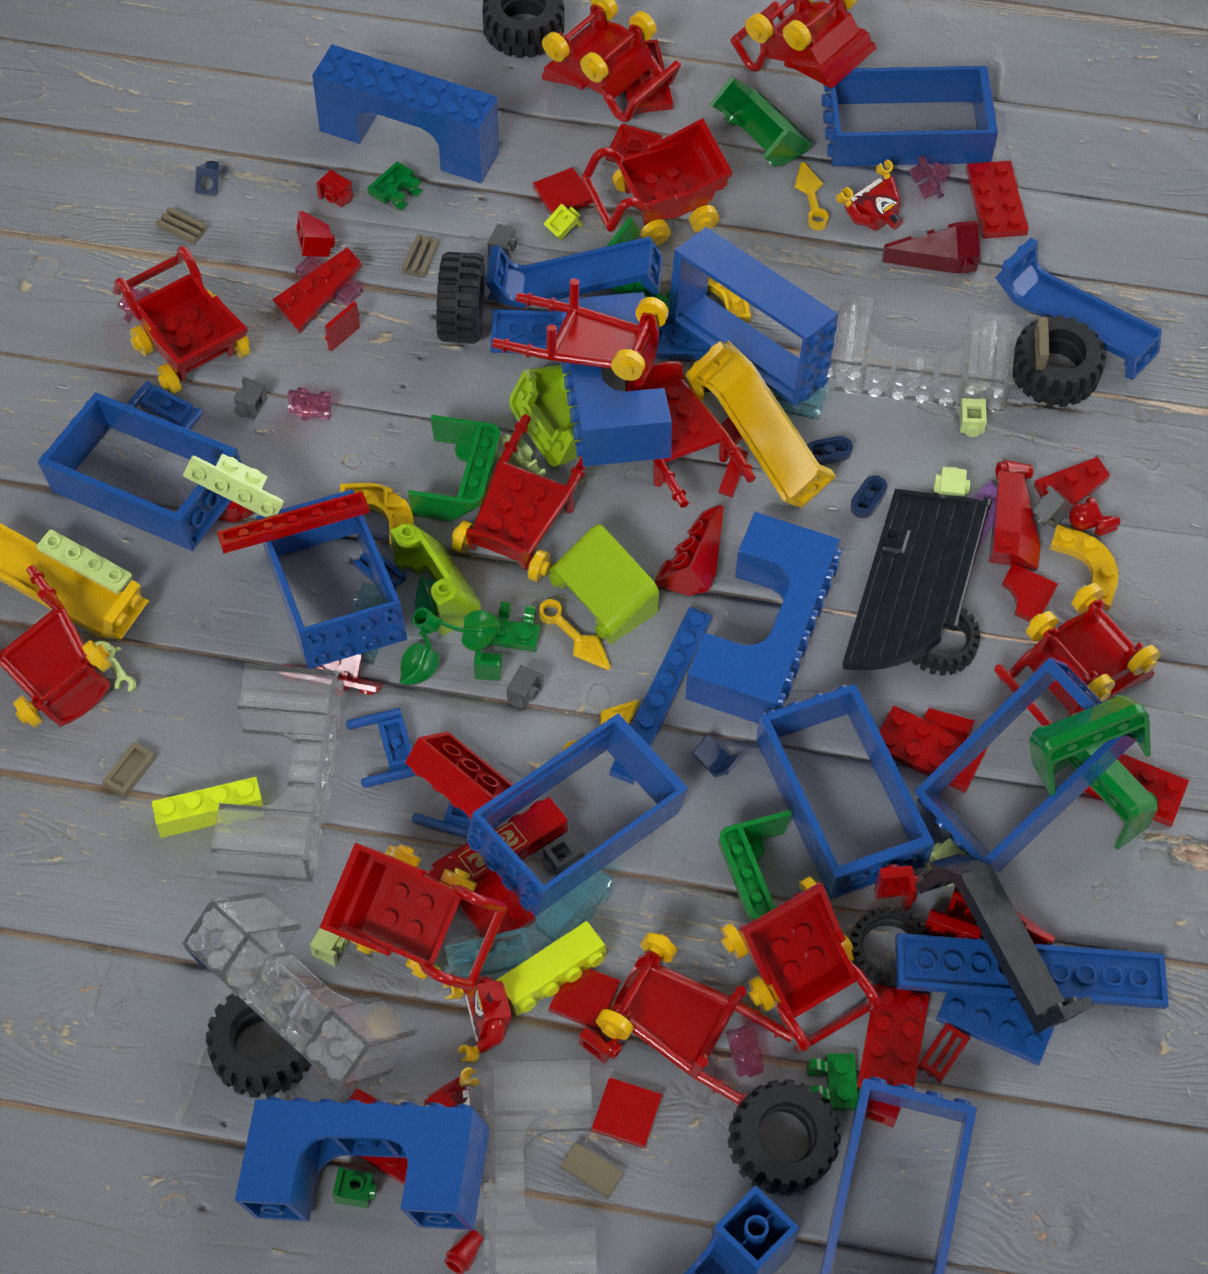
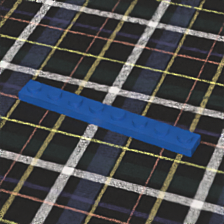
(667, 682)

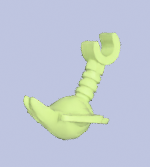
(522, 457)
(117, 669)

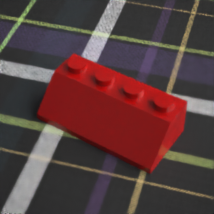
(456, 771)

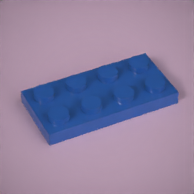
(995, 1022)

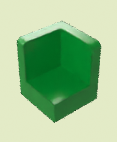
(487, 666)

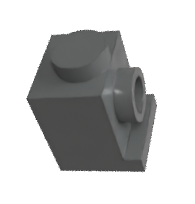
(505, 237)
(250, 398)
(1052, 508)
(524, 687)
(564, 847)

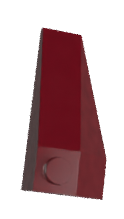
(945, 251)

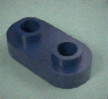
(828, 448)
(866, 498)

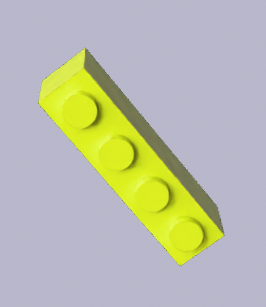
(200, 807)
(552, 967)

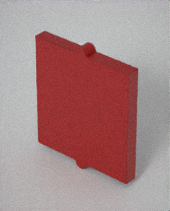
(342, 326)

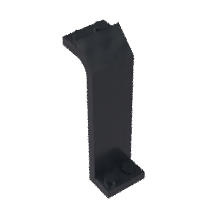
(1006, 939)

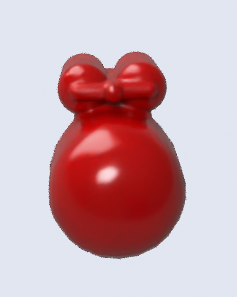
(1089, 516)

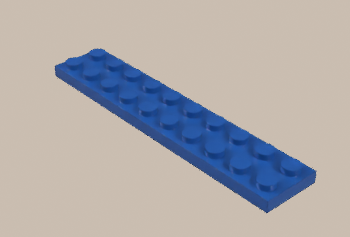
(531, 327)
(972, 969)

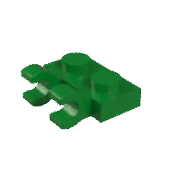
(390, 183)
(517, 634)
(841, 1080)

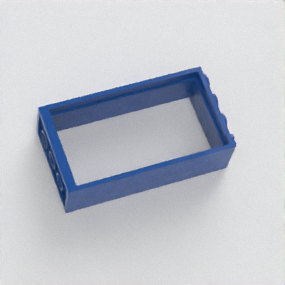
(912, 86)
(694, 312)
(84, 432)
(352, 632)
(816, 710)
(985, 735)
(633, 755)
(929, 1103)

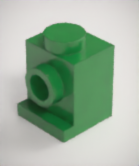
(358, 1197)

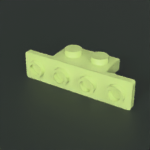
(235, 483)
(84, 561)

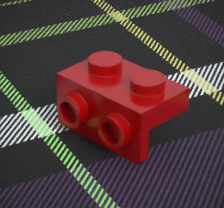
(897, 882)
(950, 926)

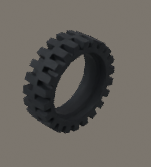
(957, 661)
(871, 921)

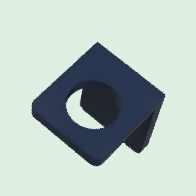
(212, 170)
(714, 757)

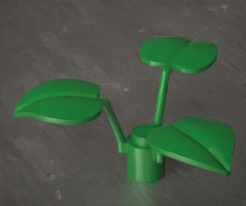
(418, 660)

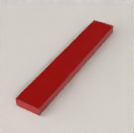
(293, 522)

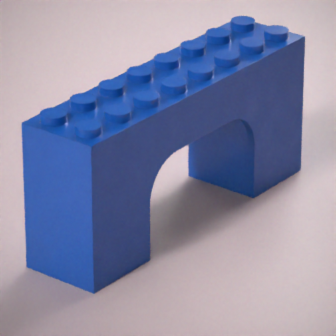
(358, 87)
(611, 422)
(760, 676)
(298, 1137)
(749, 1239)

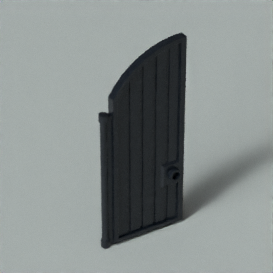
(916, 578)

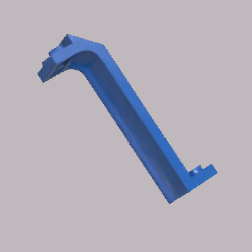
(594, 269)
(1049, 296)

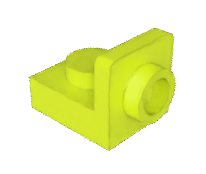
(563, 221)

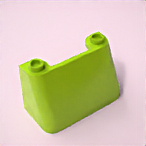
(544, 398)
(607, 583)
(451, 592)

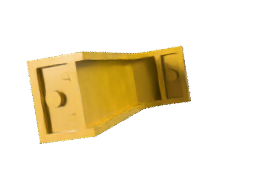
(762, 423)
(85, 600)

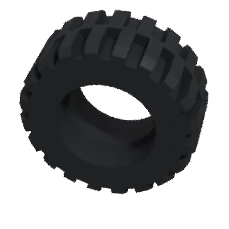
(521, 36)
(460, 297)
(1060, 385)
(245, 1074)
(813, 1114)

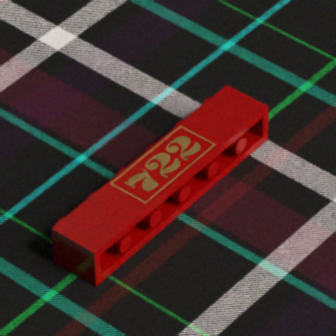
(522, 833)

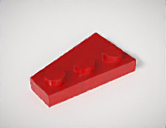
(1075, 481)

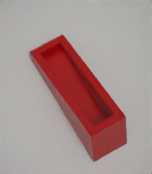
(731, 477)
(954, 723)

